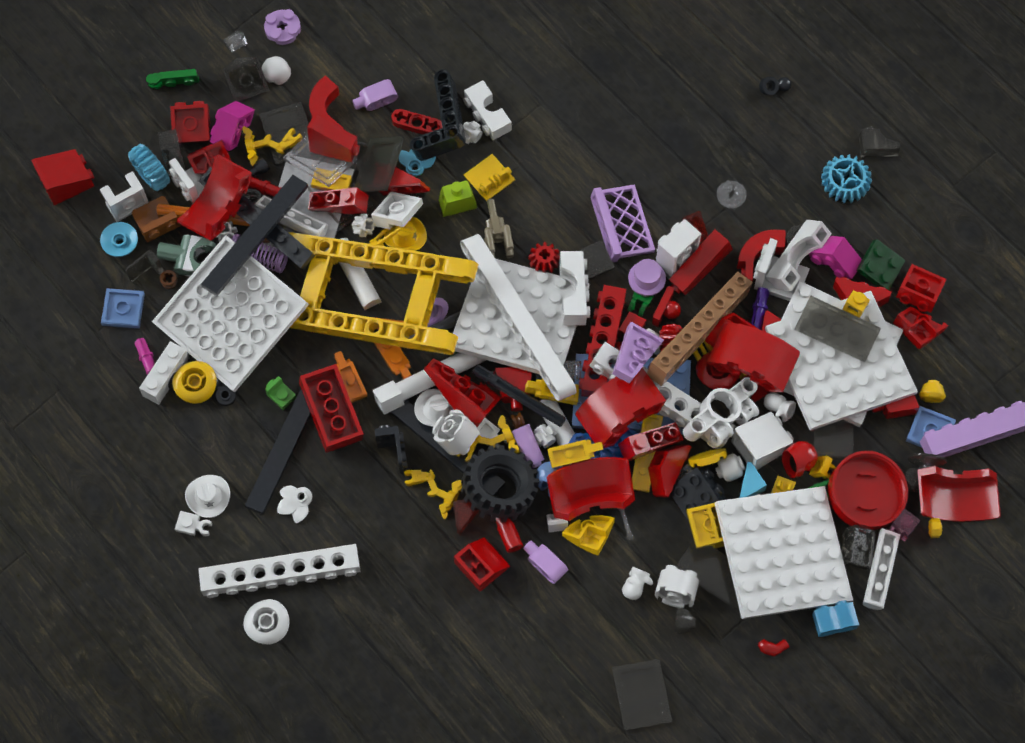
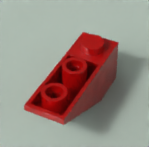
(339, 201)
(650, 441)

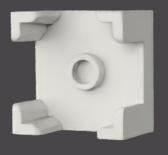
(125, 202)

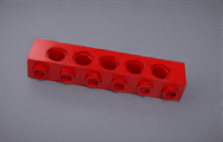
(609, 296)

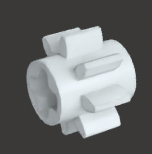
(472, 132)
(363, 225)
(229, 227)
(545, 435)

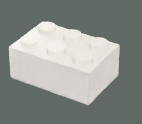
(677, 247)

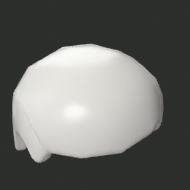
(276, 70)

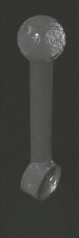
(630, 536)

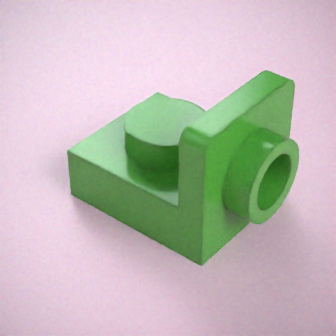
(280, 393)

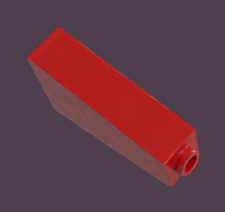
(701, 262)

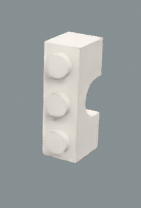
(494, 123)
(156, 383)

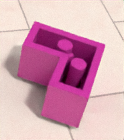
(230, 123)
(838, 255)

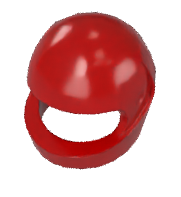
(804, 456)

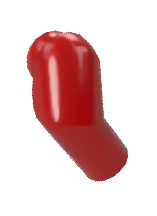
(773, 649)

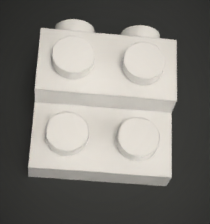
(396, 210)

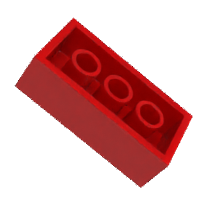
(331, 408)

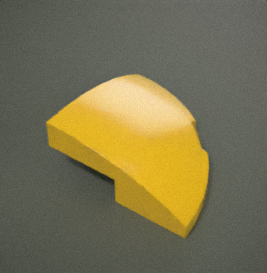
(590, 533)

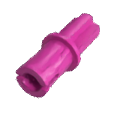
(145, 354)

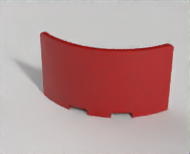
(218, 199)
(755, 354)
(617, 405)
(590, 484)
(959, 496)

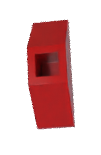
(844, 288)
(666, 468)

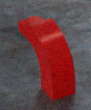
(321, 96)
(753, 247)

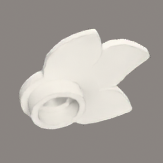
(292, 504)

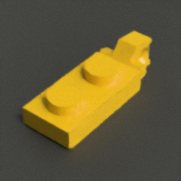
(542, 391)
(573, 452)

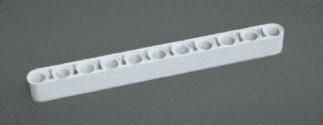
(519, 318)

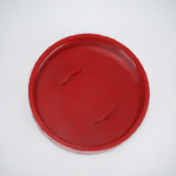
(867, 490)

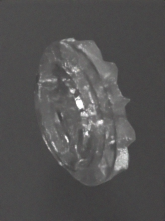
(736, 200)

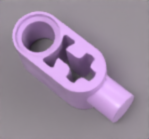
(376, 96)
(545, 562)

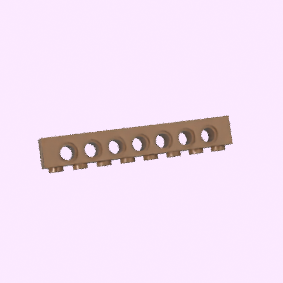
(698, 329)

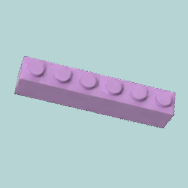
(975, 432)

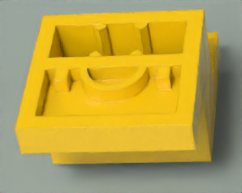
(705, 526)

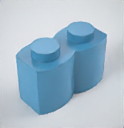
(835, 618)

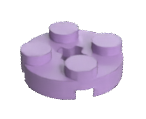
(278, 18)

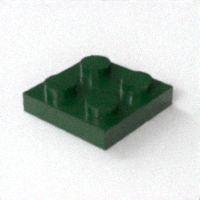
(880, 265)

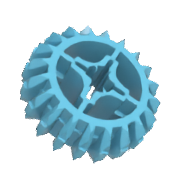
(149, 167)
(839, 170)

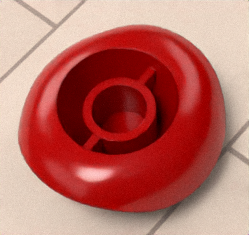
(711, 377)

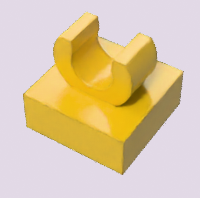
(822, 467)
(783, 485)

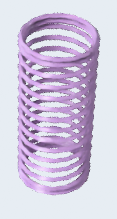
(278, 269)

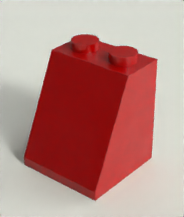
(63, 175)

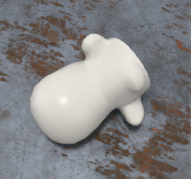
(778, 404)
(634, 584)

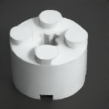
(455, 433)
(677, 586)

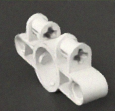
(712, 425)

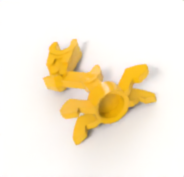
(251, 146)
(506, 435)
(420, 477)

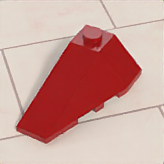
(461, 393)

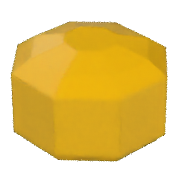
(935, 528)

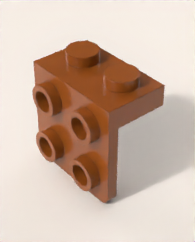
(151, 223)

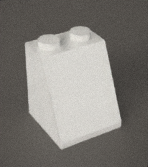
(761, 440)

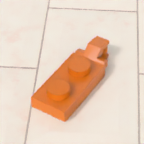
(395, 359)
(350, 378)

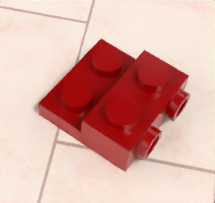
(191, 121)
(920, 288)

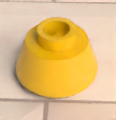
(932, 392)

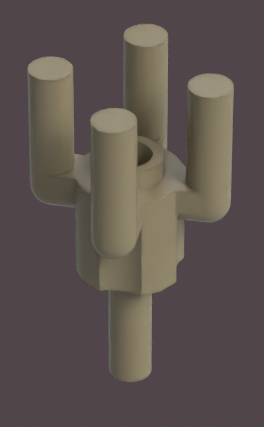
(497, 231)

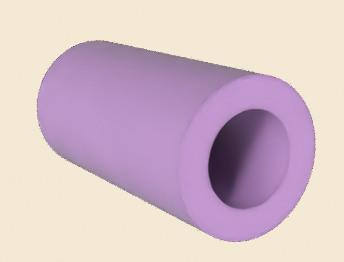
(528, 445)

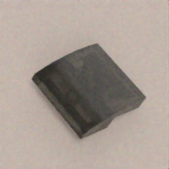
(834, 440)

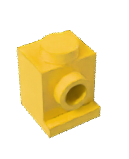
(857, 301)

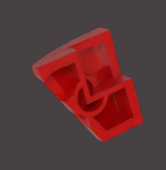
(918, 326)

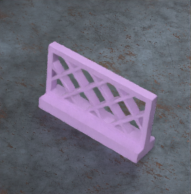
(607, 227)

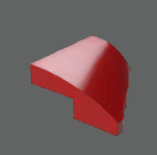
(204, 158)

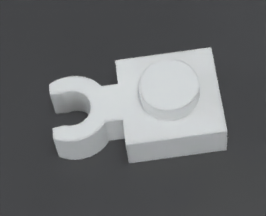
(489, 430)
(190, 523)

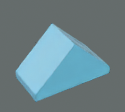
(752, 482)

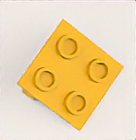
(489, 177)

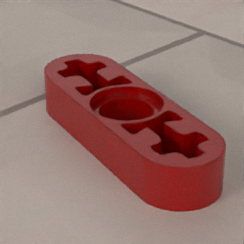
(414, 116)

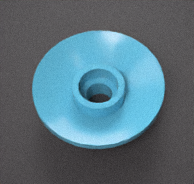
(115, 233)

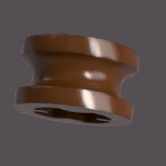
(165, 284)
(518, 420)

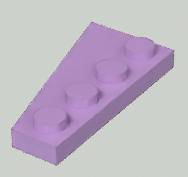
(635, 351)

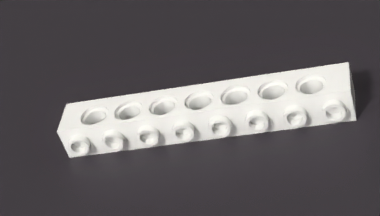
(673, 395)
(308, 559)

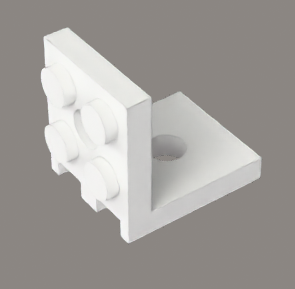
(186, 180)
(764, 266)

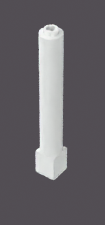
(392, 394)

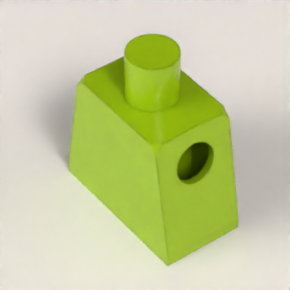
(456, 198)

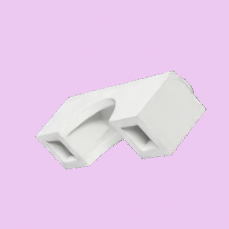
(809, 238)
(572, 269)

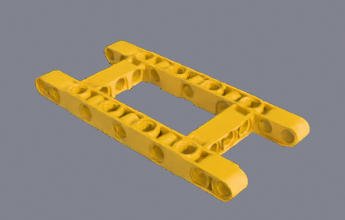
(381, 257)

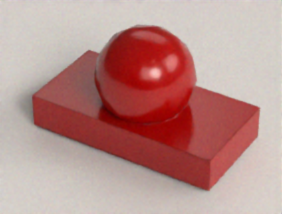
(666, 307)

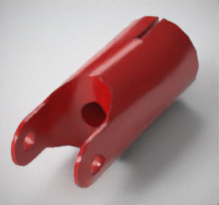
(509, 535)

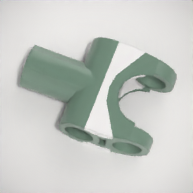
(185, 253)

